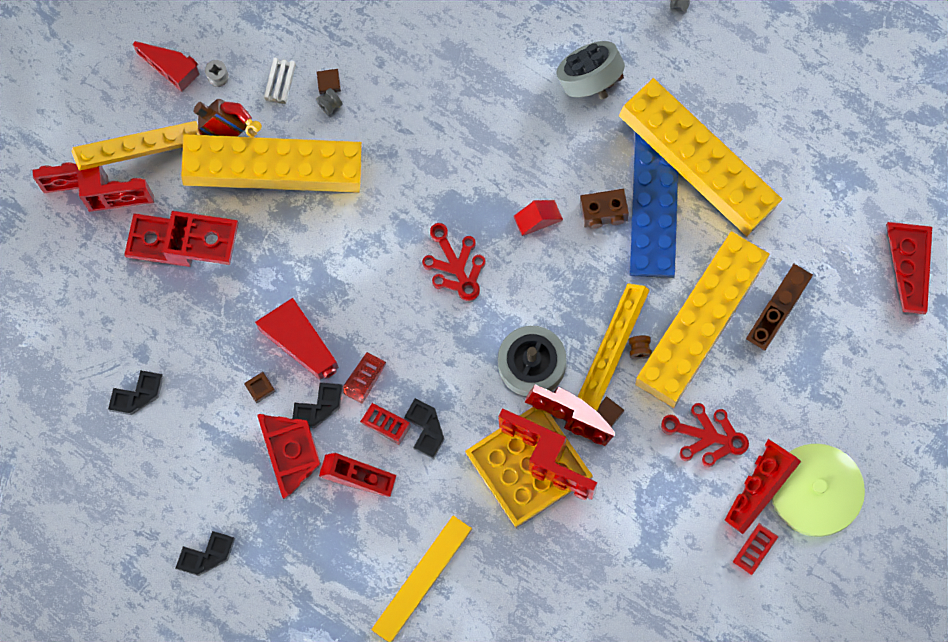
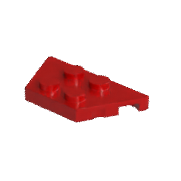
(290, 450)

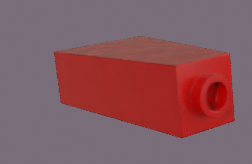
(297, 337)

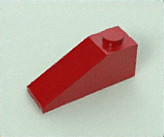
(169, 63)
(357, 474)

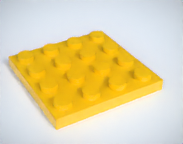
(505, 470)

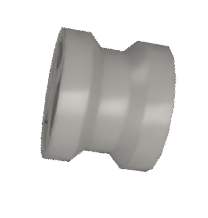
(221, 74)

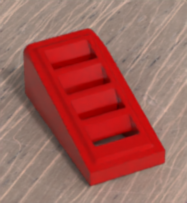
(401, 432)
(765, 531)

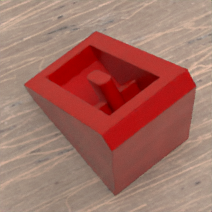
(537, 216)

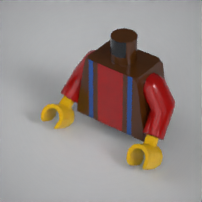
(225, 119)

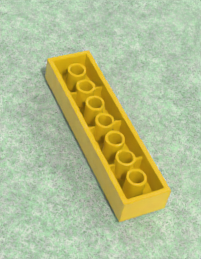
(700, 157)
(271, 163)
(702, 319)

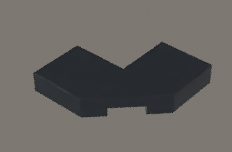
(146, 391)
(327, 404)
(427, 419)
(216, 553)

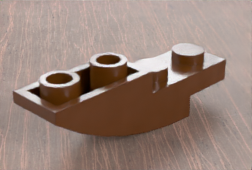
(779, 307)

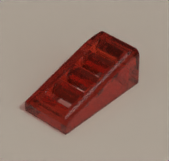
(358, 390)

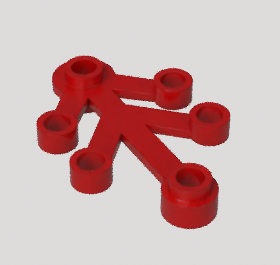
(455, 265)
(707, 435)

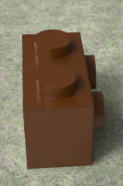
(604, 208)

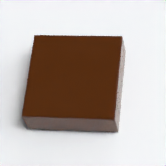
(328, 79)
(259, 387)
(610, 411)

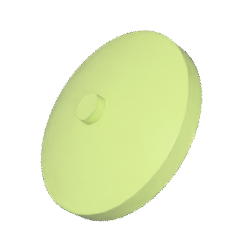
(821, 492)

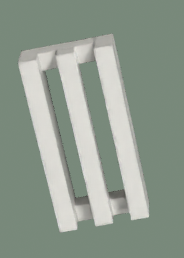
(283, 64)

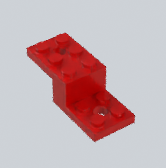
(93, 186)
(181, 238)
(546, 455)

